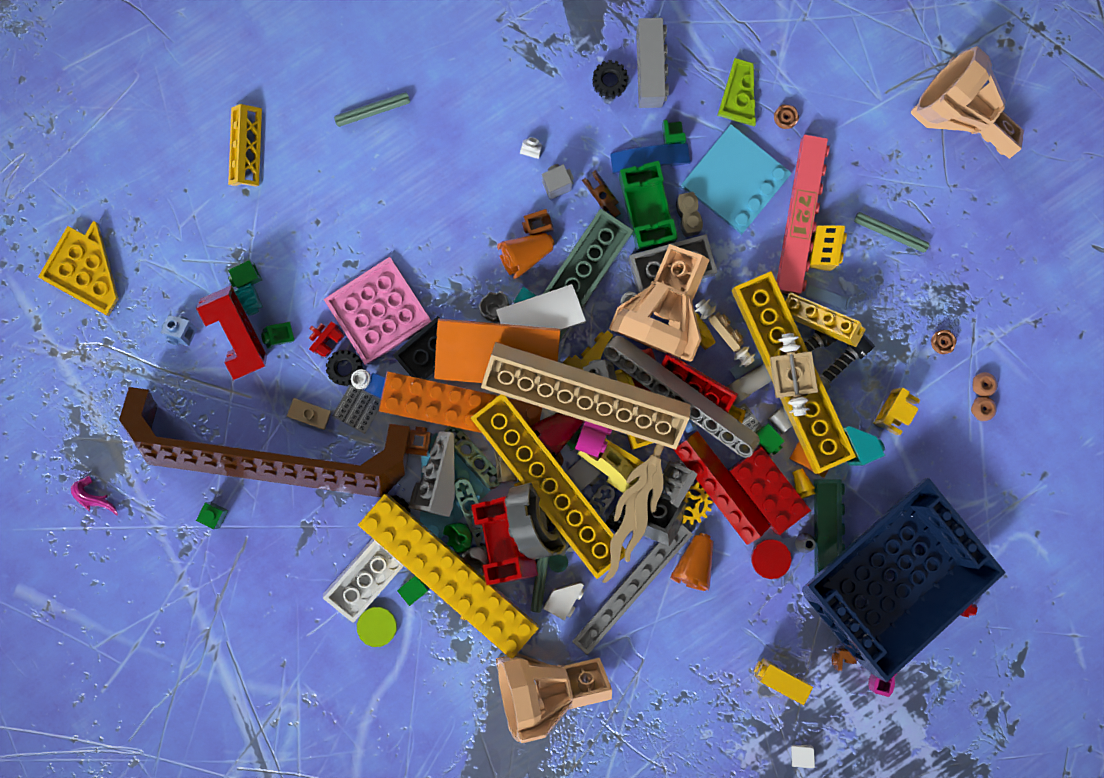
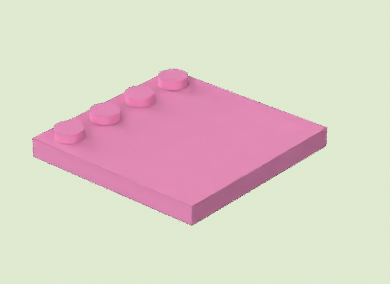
(377, 311)

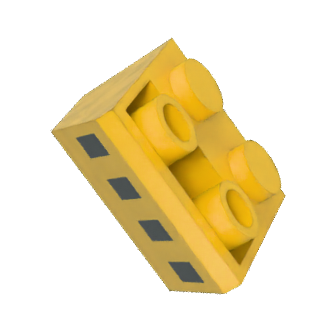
(827, 247)

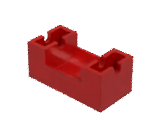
(247, 349)
(504, 557)

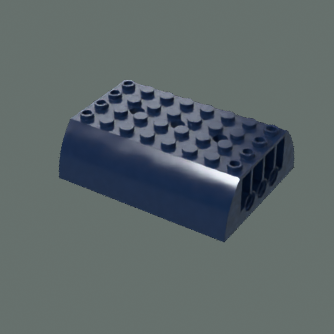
(926, 588)

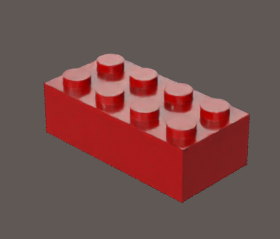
(769, 490)

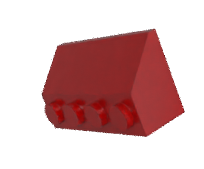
(702, 383)

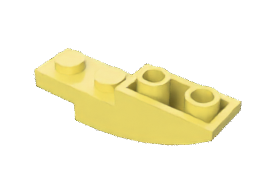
(612, 465)

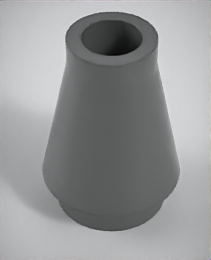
(801, 541)

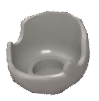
(491, 303)
(476, 558)

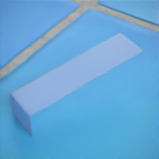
(827, 297)
(739, 371)

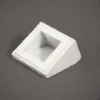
(802, 756)

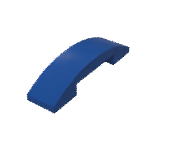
(666, 154)

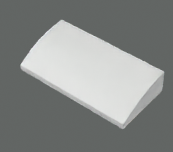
(550, 310)
(362, 580)

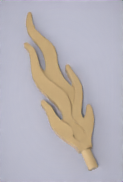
(636, 511)

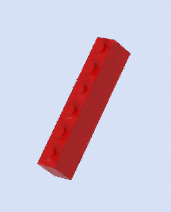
(722, 488)

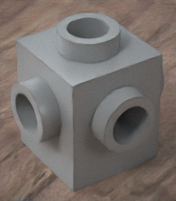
(602, 368)

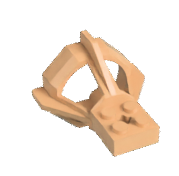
(960, 103)
(670, 299)
(537, 708)

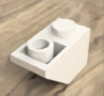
(562, 599)

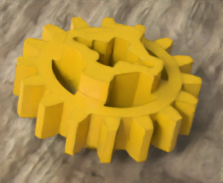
(694, 511)

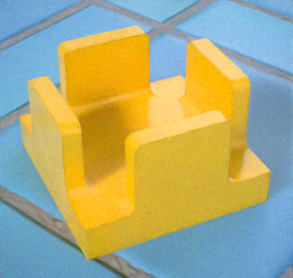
(897, 410)

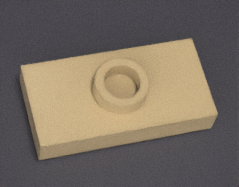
(309, 413)

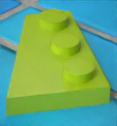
(738, 97)

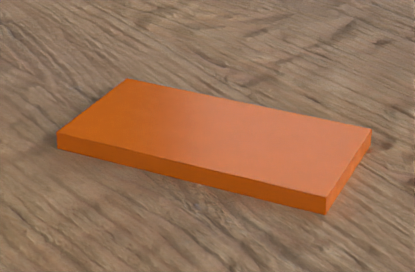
(466, 346)

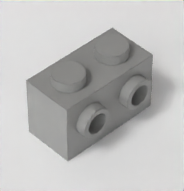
(557, 181)

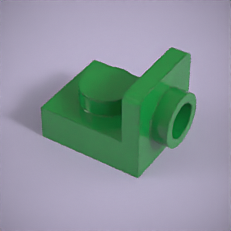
(277, 334)

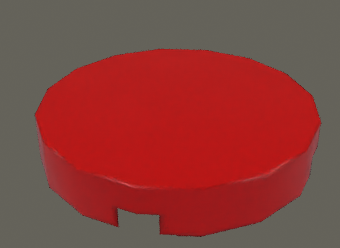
(771, 559)

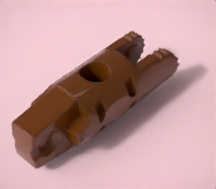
(609, 202)

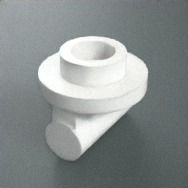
(531, 147)

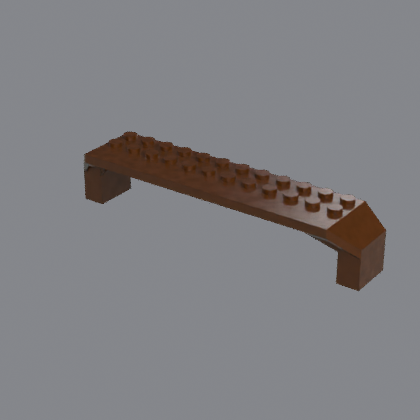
(371, 478)

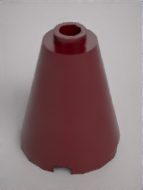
(556, 431)

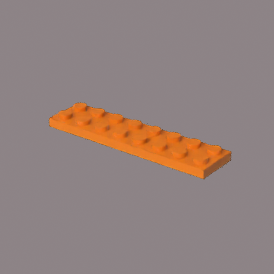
(442, 402)

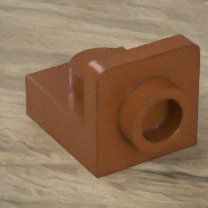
(839, 655)

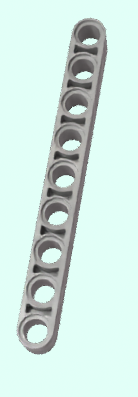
(664, 382)

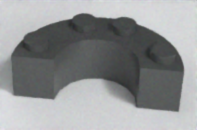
(526, 524)

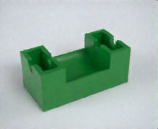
(647, 206)

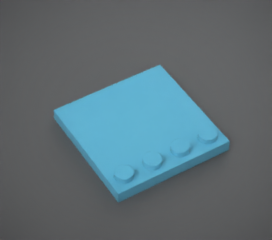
(736, 179)

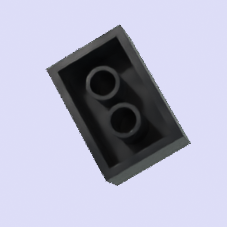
(420, 352)

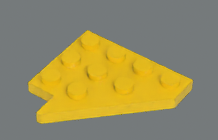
(82, 269)

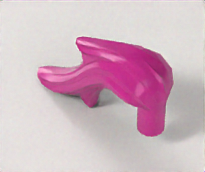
(88, 500)

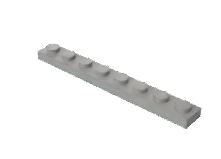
(629, 591)

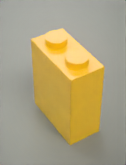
(782, 681)

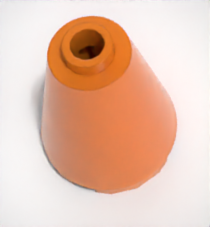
(524, 252)
(695, 564)

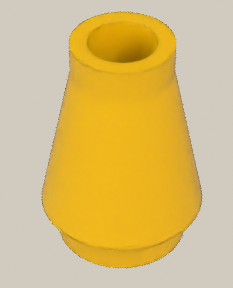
(803, 484)

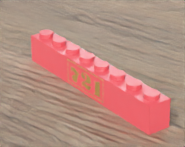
(801, 214)

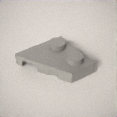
(677, 482)

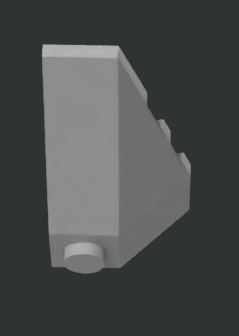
(437, 487)

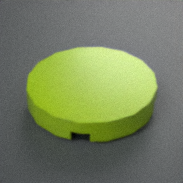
(376, 626)

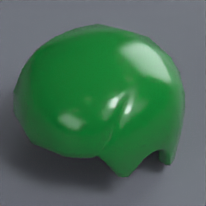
(459, 536)

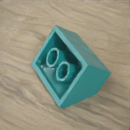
(865, 446)

